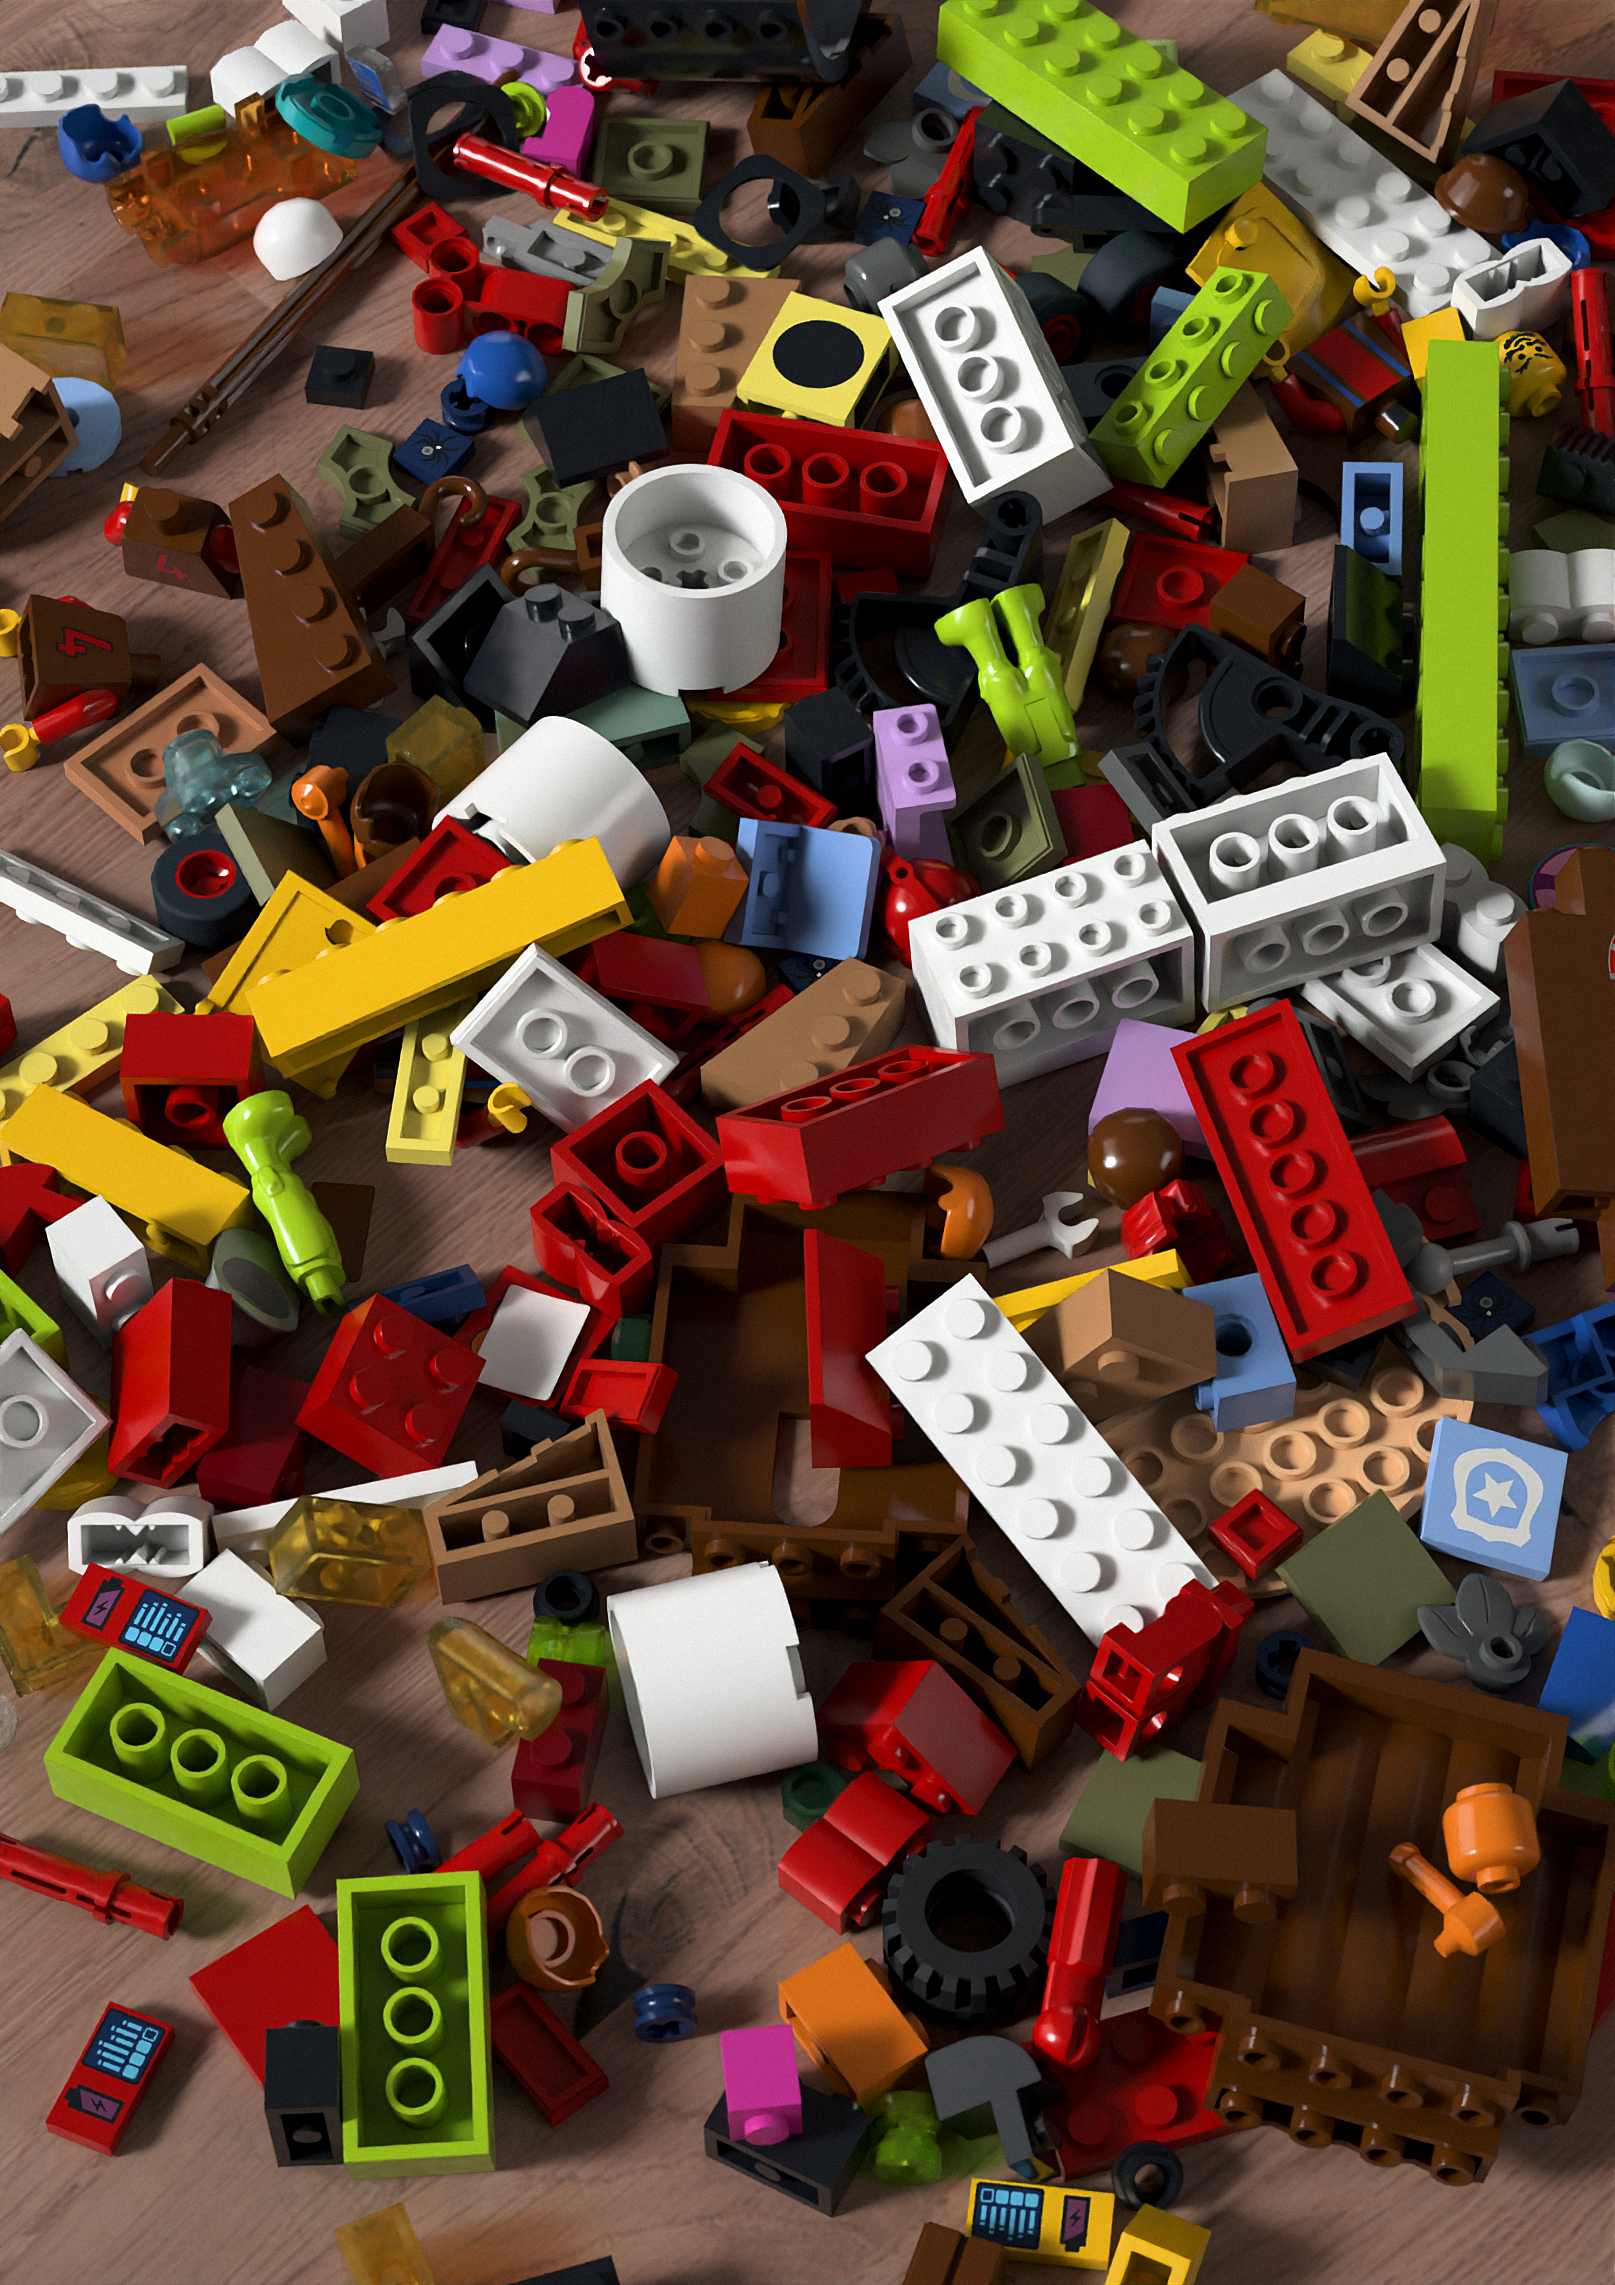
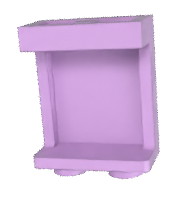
(912, 782)
(1145, 1076)

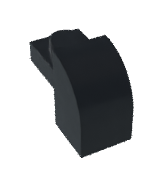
(1000, 2086)

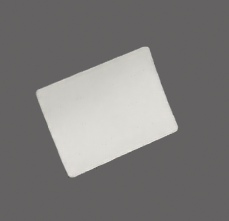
(530, 1342)

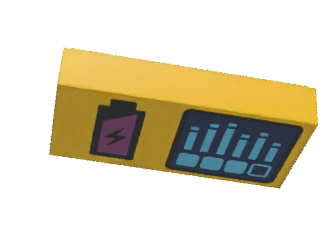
(1043, 2222)

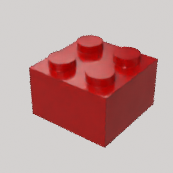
(188, 1074)
(646, 1166)
(390, 1390)

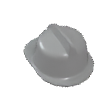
(261, 1288)

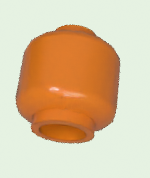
(1491, 1837)

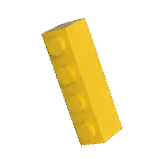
(151, 1187)

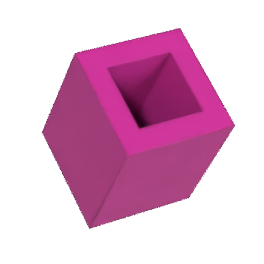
(761, 2084)

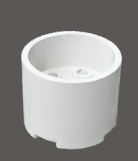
(694, 577)
(562, 787)
(712, 1678)

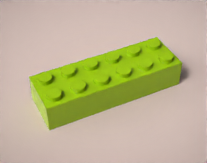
(1108, 101)

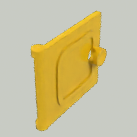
(1282, 246)
(287, 937)

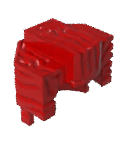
(1180, 1221)

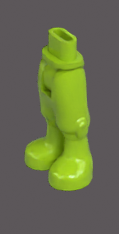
(1027, 698)
(266, 1141)

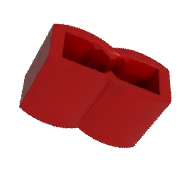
(592, 1253)
(853, 1852)

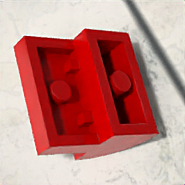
(1423, 1168)

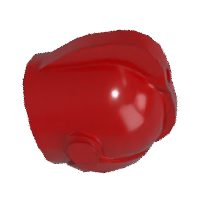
(914, 891)

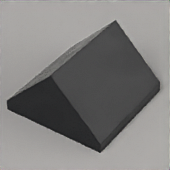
(597, 428)
(450, 639)

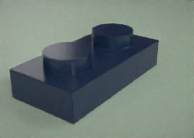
(437, 1298)

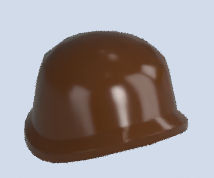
(1484, 194)

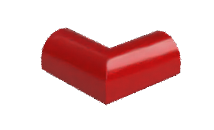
(762, 791)

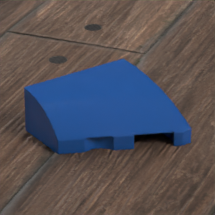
(1578, 1374)
(1584, 1686)

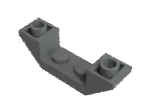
(1493, 1370)

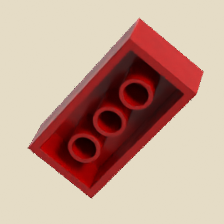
(844, 488)
(860, 1125)

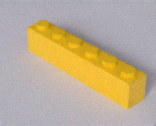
(436, 956)

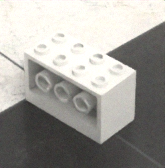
(993, 387)
(1302, 880)
(1055, 964)

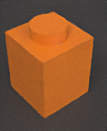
(697, 887)

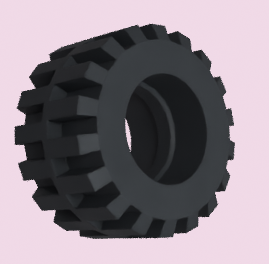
(962, 1881)

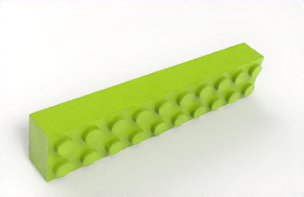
(1460, 599)

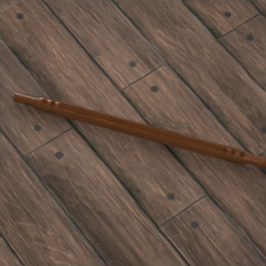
(302, 303)

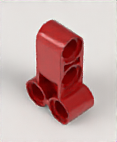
(477, 298)

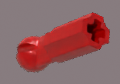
(1079, 1963)

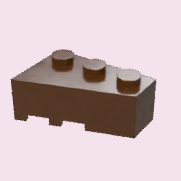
(810, 121)
(982, 1642)

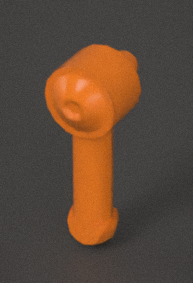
(318, 798)
(1469, 1921)

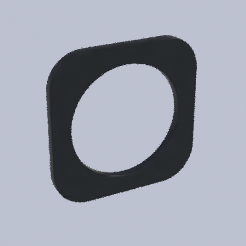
(421, 111)
(471, 115)
(763, 258)

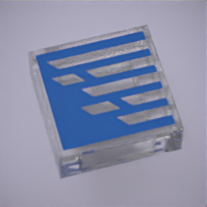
(377, 78)

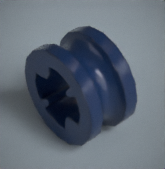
(464, 421)
(1275, 1646)
(413, 1843)
(665, 2013)

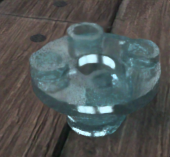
(203, 781)

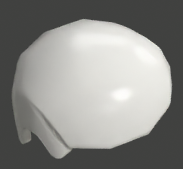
(295, 237)

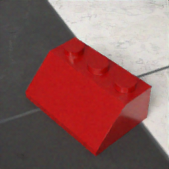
(845, 1321)

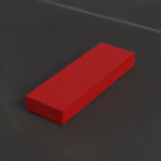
(461, 554)

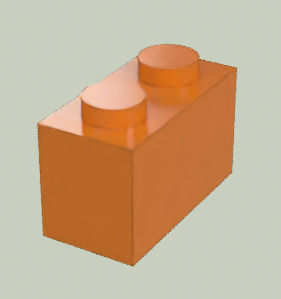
(853, 2027)

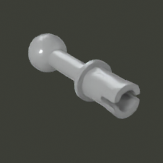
(1516, 1246)

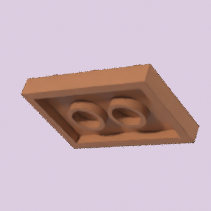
(125, 764)

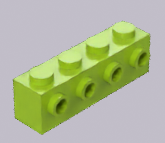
(1191, 376)

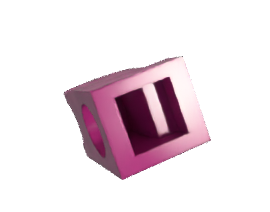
(568, 132)

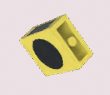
(820, 364)

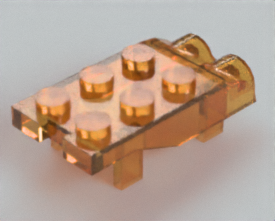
(220, 184)

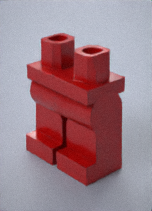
(1154, 1676)

